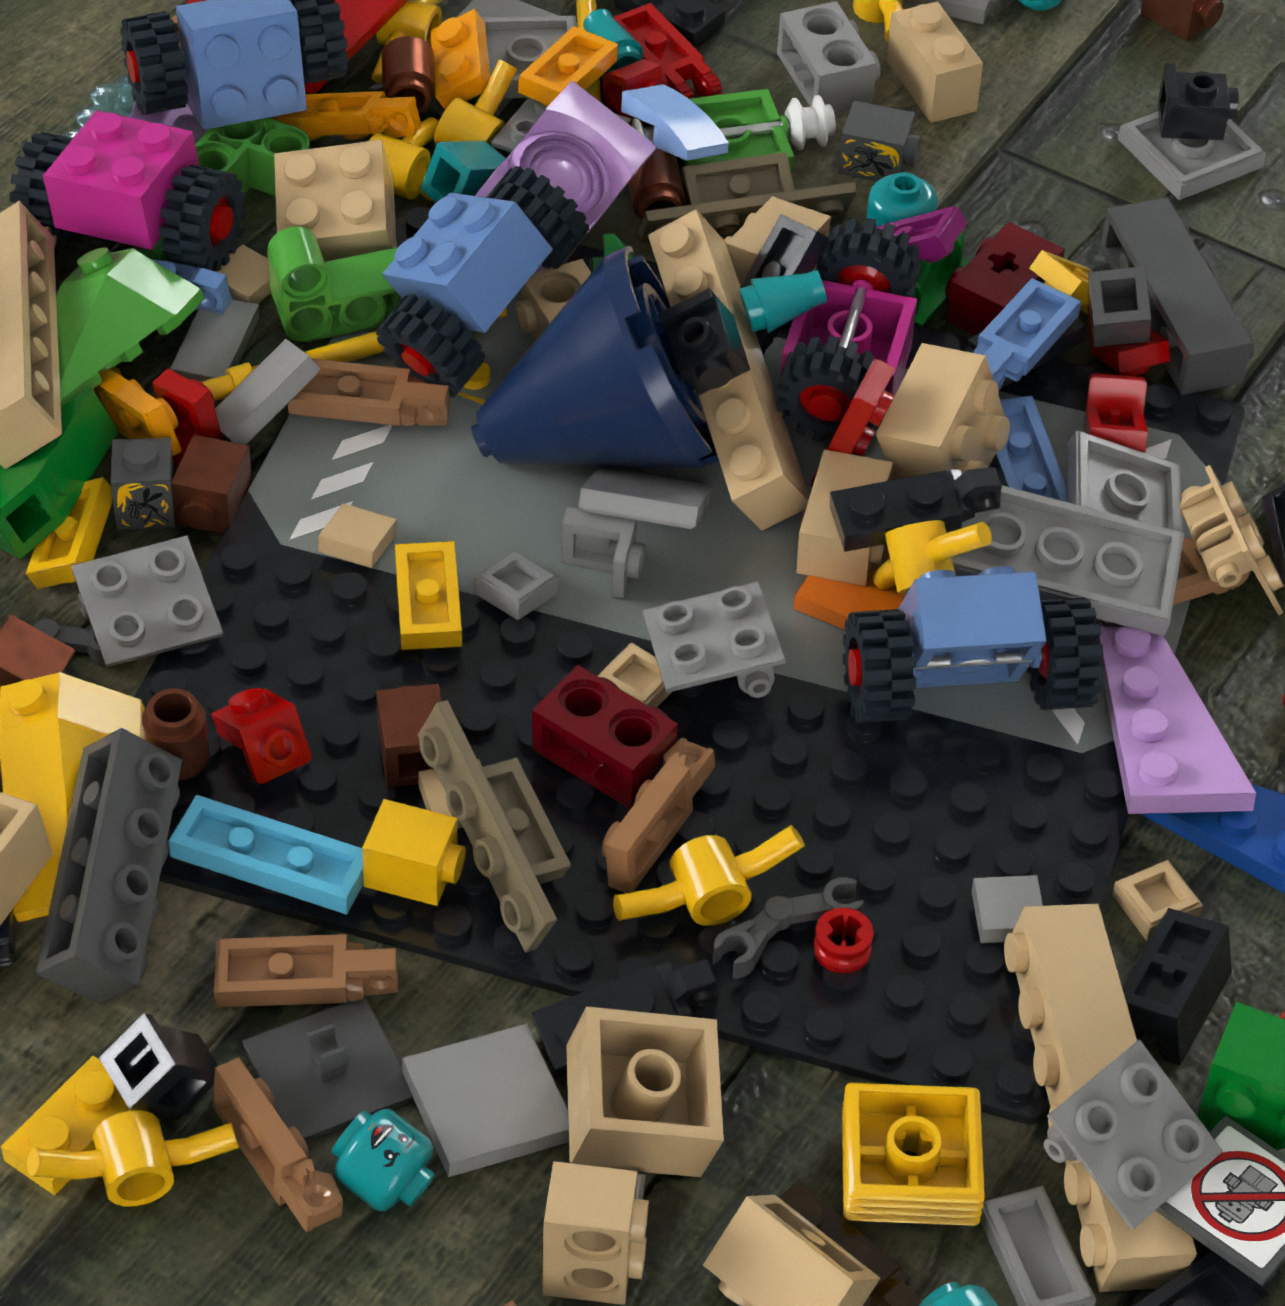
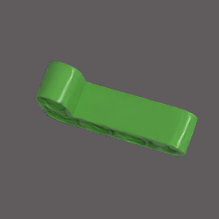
(247, 152)
(330, 296)

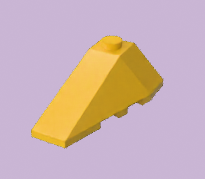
(41, 749)

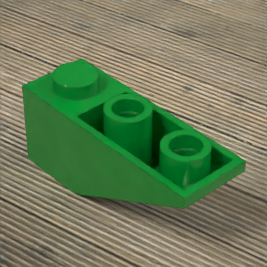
(48, 482)

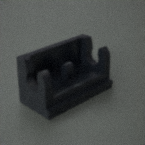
(1178, 981)

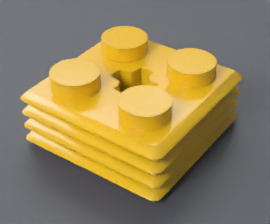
(934, 1186)

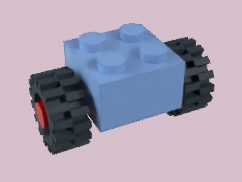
(233, 57)
(468, 270)
(970, 634)

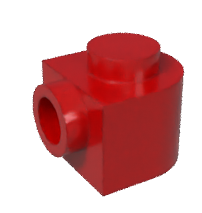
(630, 77)

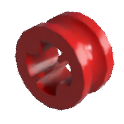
(843, 922)

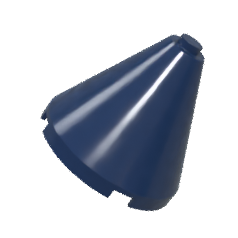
(600, 384)

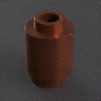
(409, 70)
(657, 184)
(178, 726)

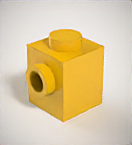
(412, 852)

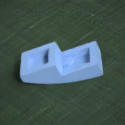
(677, 121)

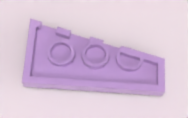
(1163, 733)

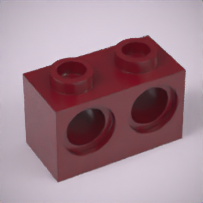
(602, 734)

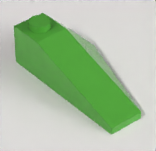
(112, 307)

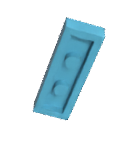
(269, 854)

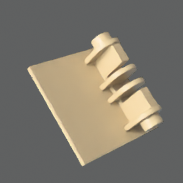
(1226, 541)

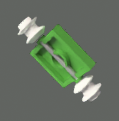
(756, 129)

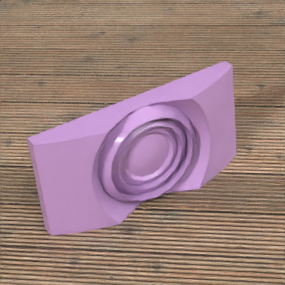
(580, 150)

